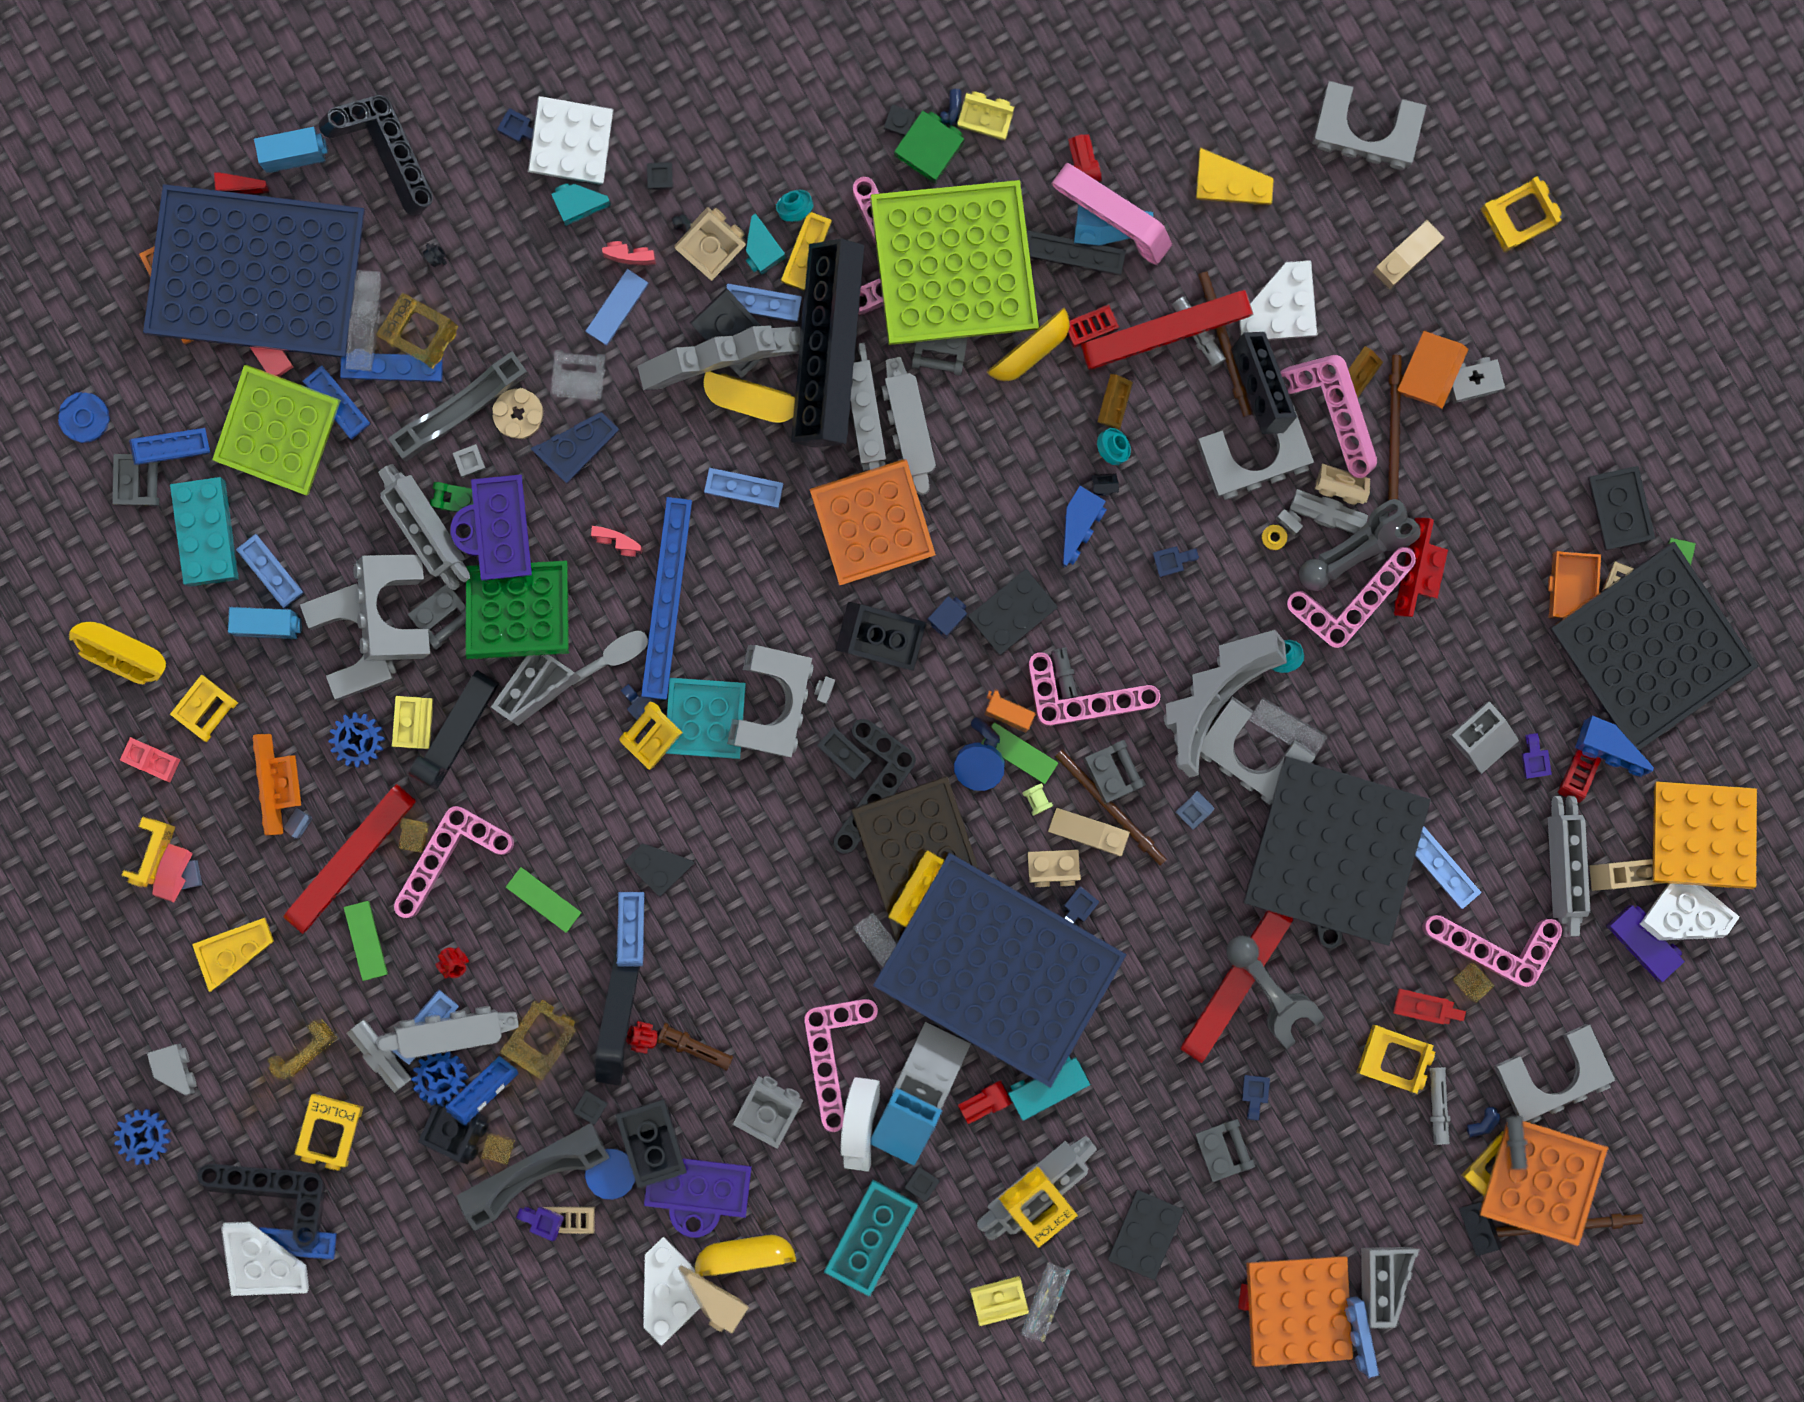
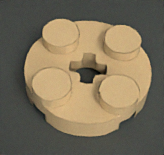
(504, 408)

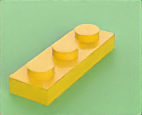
(813, 231)
(916, 888)

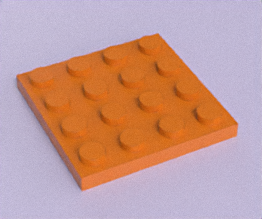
(872, 522)
(1553, 1190)
(1299, 1311)

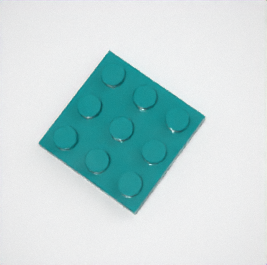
(705, 716)

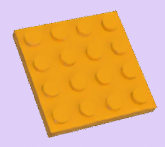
(1704, 835)

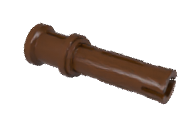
(683, 1042)

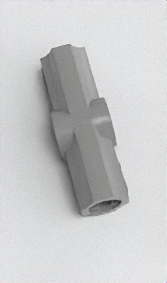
(1328, 512)
(379, 1061)

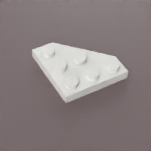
(1285, 305)
(1688, 914)
(260, 1264)
(666, 1294)

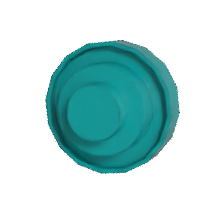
(794, 205)
(1113, 446)
(1294, 657)

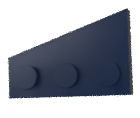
(576, 447)

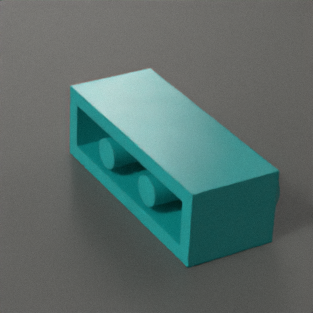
(1035, 1096)

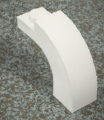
(858, 1123)

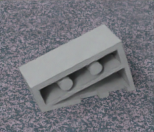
(532, 687)
(1384, 1282)

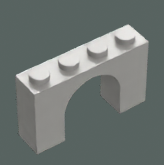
(1334, 133)
(1229, 477)
(379, 639)
(792, 673)
(363, 674)
(1219, 746)
(1590, 1074)

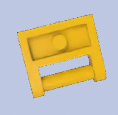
(197, 702)
(656, 741)

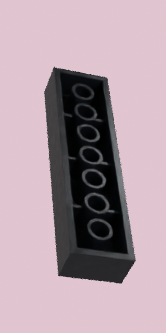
(827, 343)

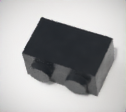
(844, 753)

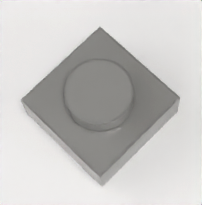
(469, 460)
(1290, 521)
(824, 690)

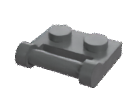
(946, 346)
(127, 482)
(435, 610)
(1106, 775)
(1216, 1152)

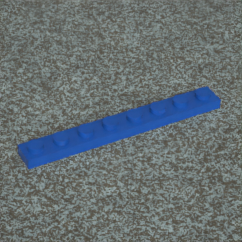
(666, 598)

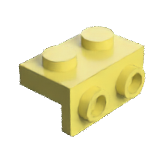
(985, 115)

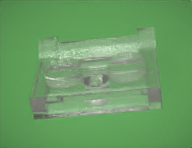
(575, 383)

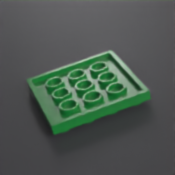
(518, 613)

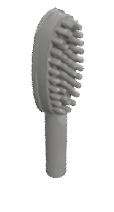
(617, 653)

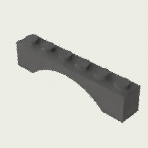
(443, 419)
(574, 1152)

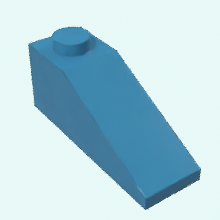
(1094, 230)

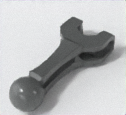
(1375, 537)
(1284, 1007)

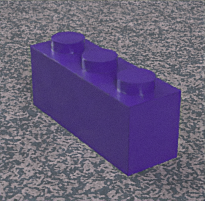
(1653, 954)

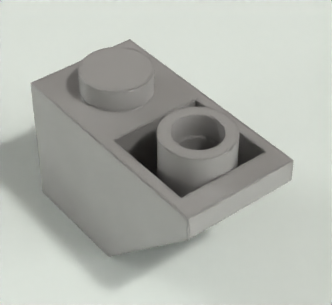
(171, 1068)

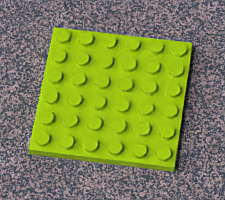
(954, 262)

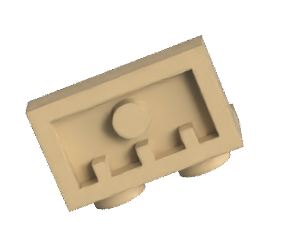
(1054, 866)

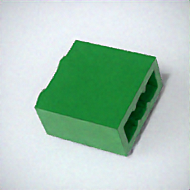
(929, 146)

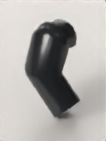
(682, 222)

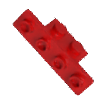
(1425, 574)

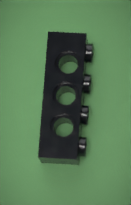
(1263, 382)

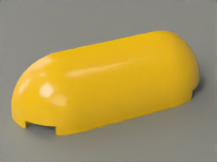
(1032, 348)
(749, 397)
(117, 652)
(744, 1255)

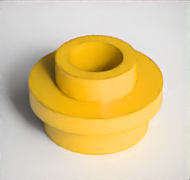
(1267, 540)

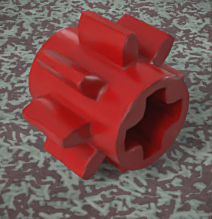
(452, 962)
(641, 1037)

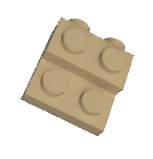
(711, 242)
(1341, 483)

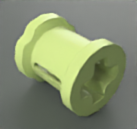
(1037, 799)

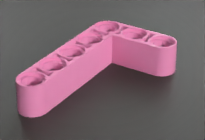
(1145, 230)
(869, 290)
(1336, 406)
(1356, 604)
(1083, 702)
(443, 855)
(1493, 952)
(828, 1055)

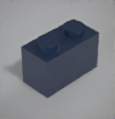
(948, 616)

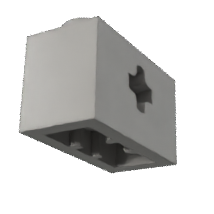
(1489, 383)

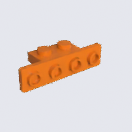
(276, 782)

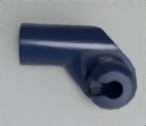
(955, 107)
(985, 730)
(1487, 1125)

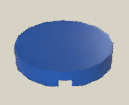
(83, 417)
(979, 766)
(611, 1177)

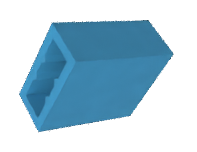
(290, 149)
(264, 623)
(905, 1126)

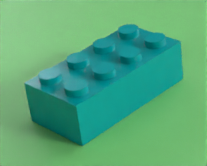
(204, 532)
(871, 1237)

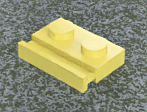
(412, 722)
(999, 1301)

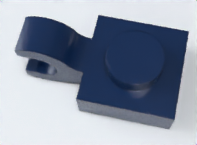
(516, 126)
(1170, 560)
(638, 703)
(1080, 905)
(1255, 1092)

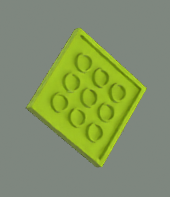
(276, 430)

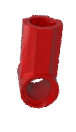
(1083, 156)
(989, 1100)

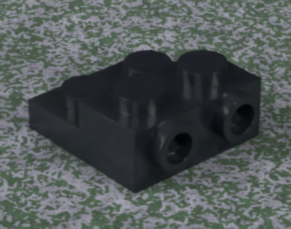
(451, 1137)

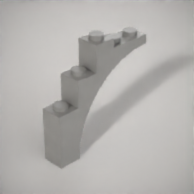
(718, 353)
(1212, 688)

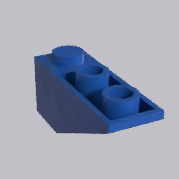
(1079, 517)
(1608, 742)

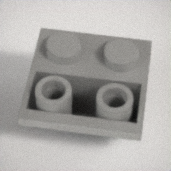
(1484, 737)

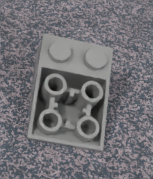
(932, 1065)

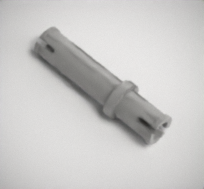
(1204, 340)
(1439, 1106)

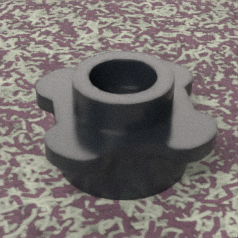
(434, 255)

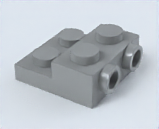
(768, 1111)

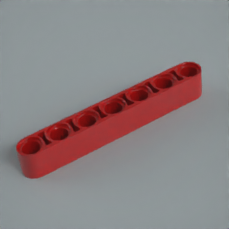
(1167, 329)
(349, 859)
(1233, 989)

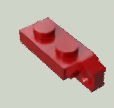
(1426, 1007)

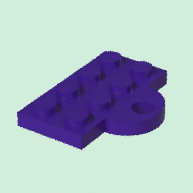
(496, 527)
(702, 1193)

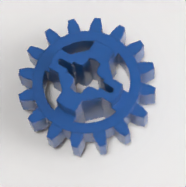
(368, 734)
(443, 1068)
(153, 1143)

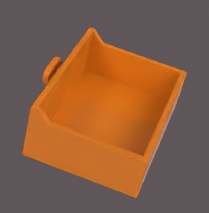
(1433, 369)
(1572, 581)
(1009, 712)

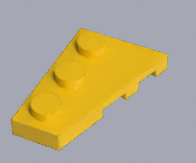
(1231, 182)
(231, 950)

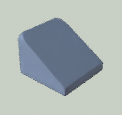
(1195, 810)
(297, 823)
(191, 875)

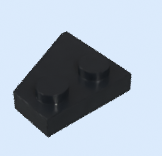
(658, 867)

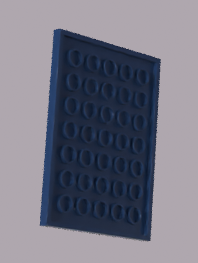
(254, 271)
(1000, 970)

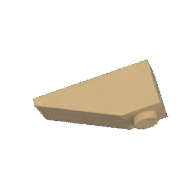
(1408, 254)
(1089, 832)
(1622, 875)
(716, 1303)

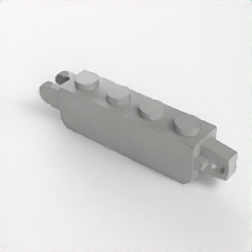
(866, 414)
(910, 423)
(422, 527)
(1568, 865)
(448, 1033)
(1062, 1167)

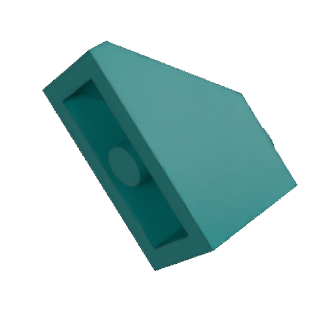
(578, 202)
(762, 248)

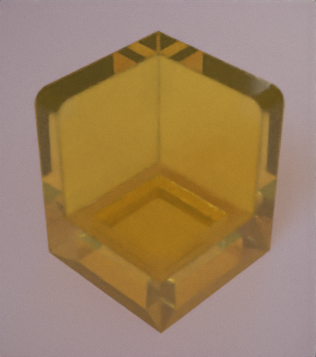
(413, 835)
(1473, 982)
(498, 1148)

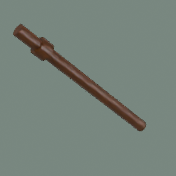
(1239, 390)
(1394, 442)
(1144, 843)
(1615, 1221)

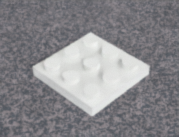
(570, 140)

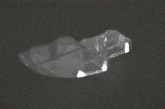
(364, 321)

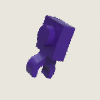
(1535, 762)
(544, 1222)

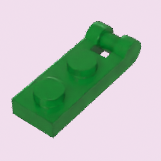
(460, 497)

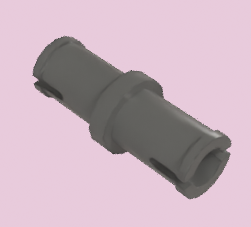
(1064, 673)
(1517, 1142)

